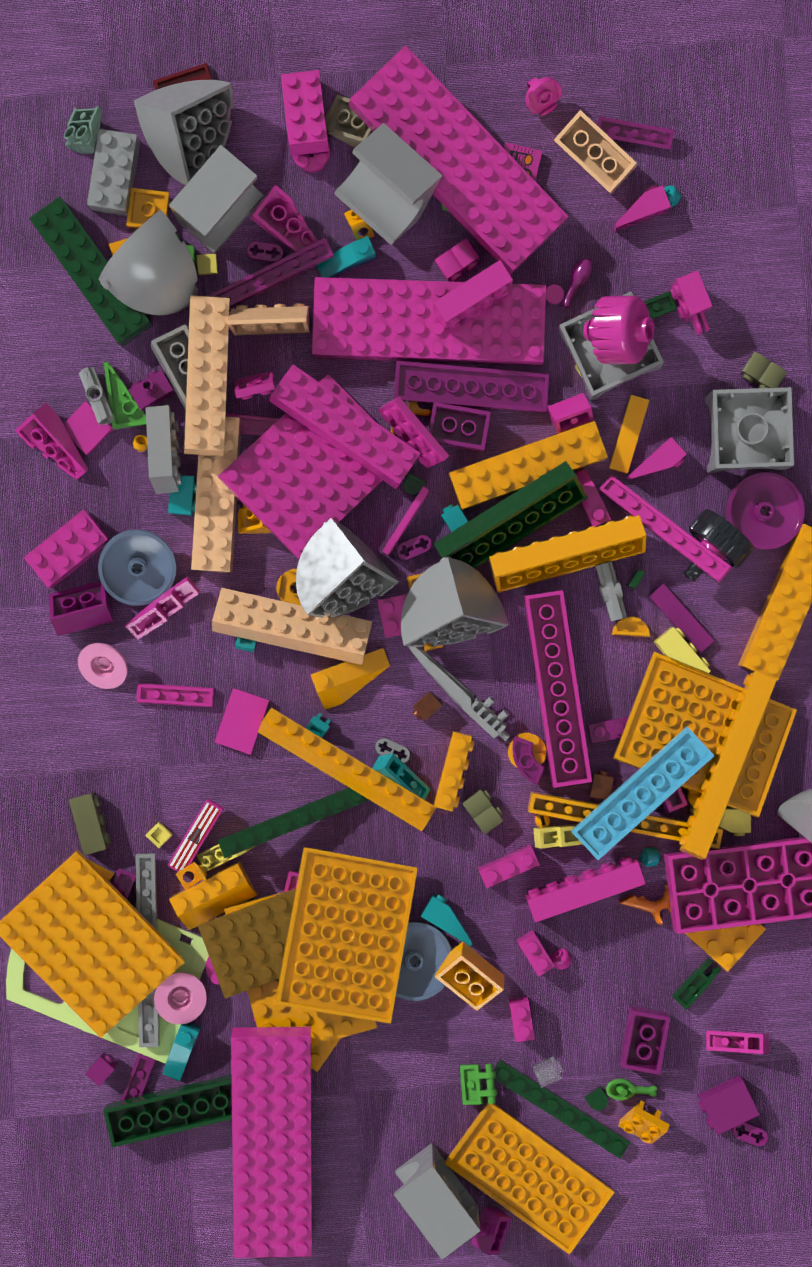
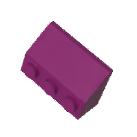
(80, 608)

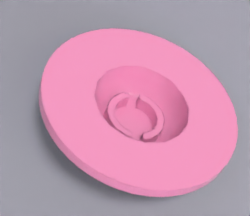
(102, 665)
(180, 998)

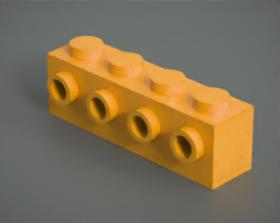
(452, 771)

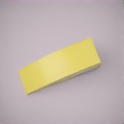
(555, 836)

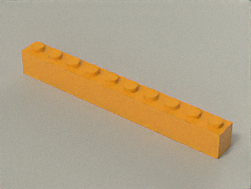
(727, 766)
(346, 769)
(578, 810)

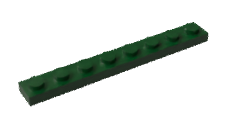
(289, 821)
(561, 1109)

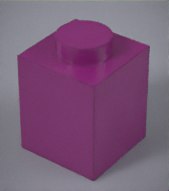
(102, 1068)

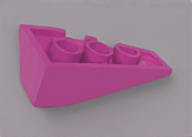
(282, 220)

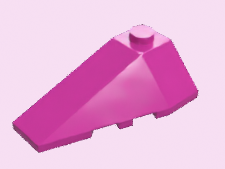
(50, 436)

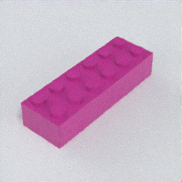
(584, 889)

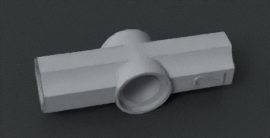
(99, 405)
(611, 591)

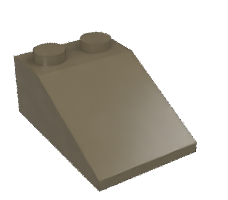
(345, 123)

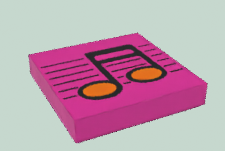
(526, 157)

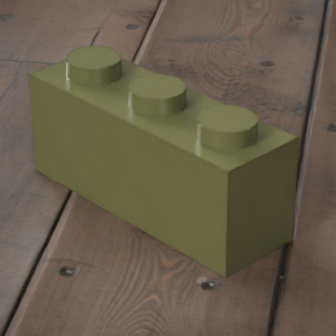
(90, 823)

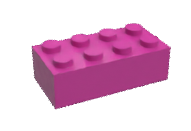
(304, 113)
(472, 295)
(67, 549)

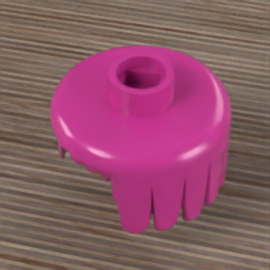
(621, 330)

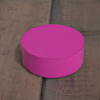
(554, 294)

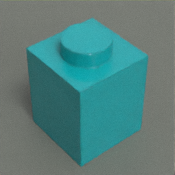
(453, 517)

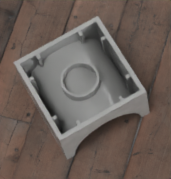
(388, 184)
(216, 199)
(437, 1201)

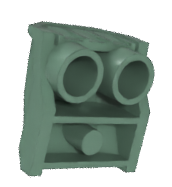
(83, 130)

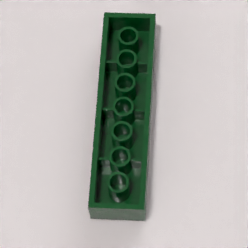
(84, 265)
(514, 517)
(169, 1111)

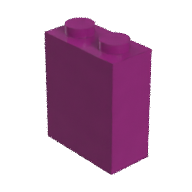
(727, 1105)

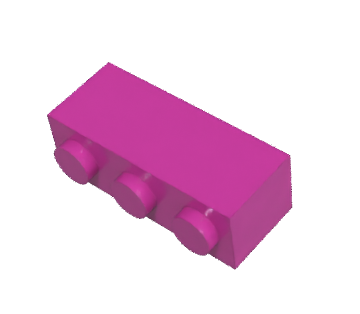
(508, 866)

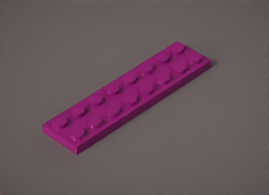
(471, 386)

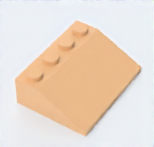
(269, 320)

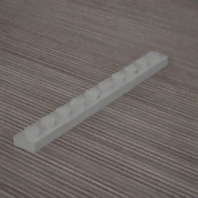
(147, 906)

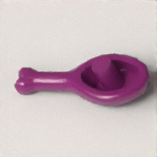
(579, 276)

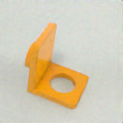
(356, 224)
(198, 871)

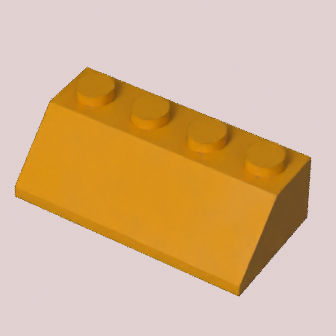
(210, 898)

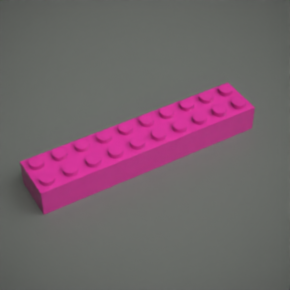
(557, 689)

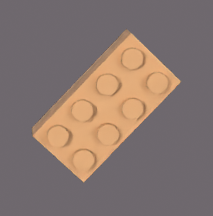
(595, 152)

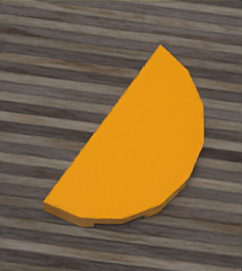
(631, 627)

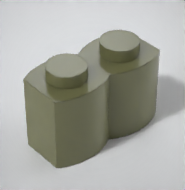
(762, 372)
(482, 811)

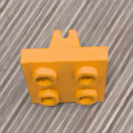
(643, 1124)

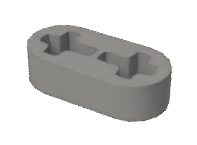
(395, 746)

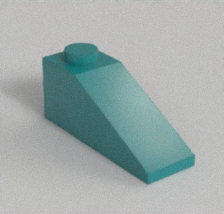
(347, 258)
(397, 771)
(442, 915)
(181, 1050)

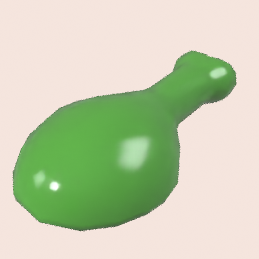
(622, 1089)

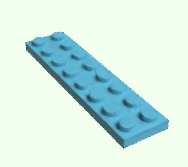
(642, 793)

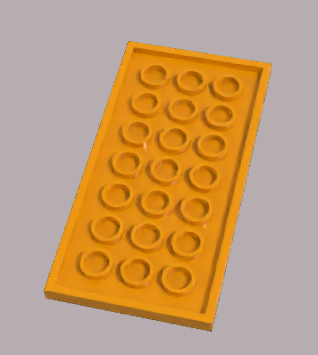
(529, 1177)

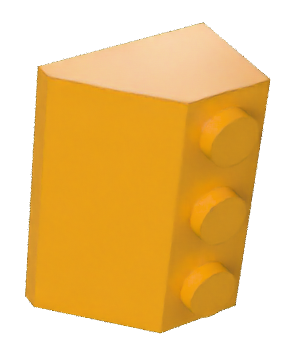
(470, 976)

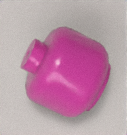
(561, 959)

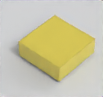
(207, 264)
(159, 834)

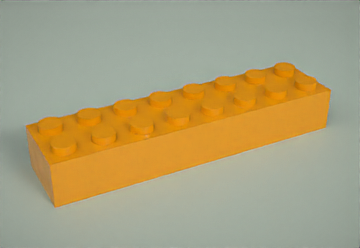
(523, 465)
(568, 553)
(782, 610)

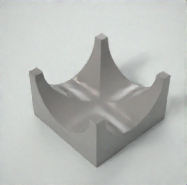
(598, 376)
(751, 429)

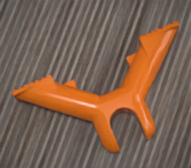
(648, 905)

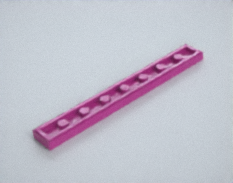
(665, 529)

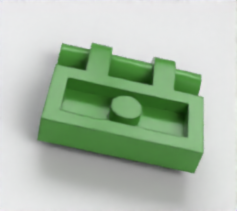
(472, 1084)

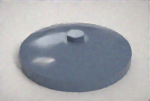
(137, 567)
(422, 957)

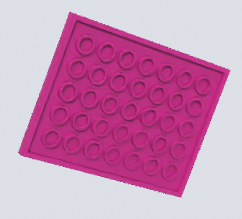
(298, 479)

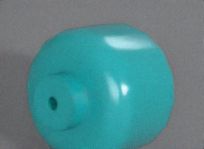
(673, 195)
(650, 856)

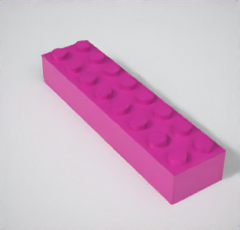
(344, 426)

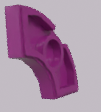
(525, 760)

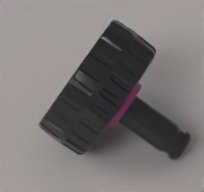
(721, 539)

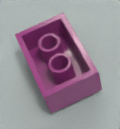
(459, 426)
(644, 1040)

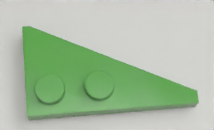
(121, 402)

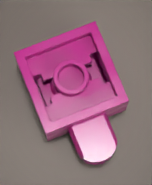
(692, 300)

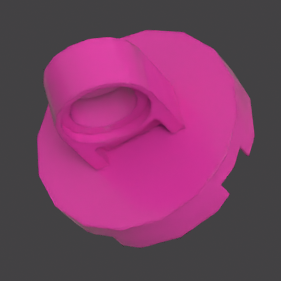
(542, 95)

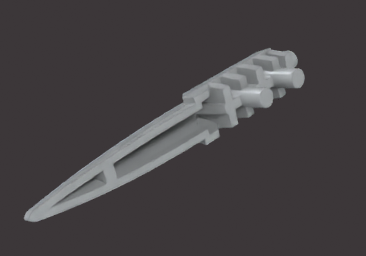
(464, 697)

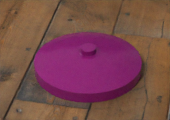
(766, 510)

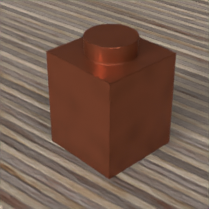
(426, 706)
(601, 785)

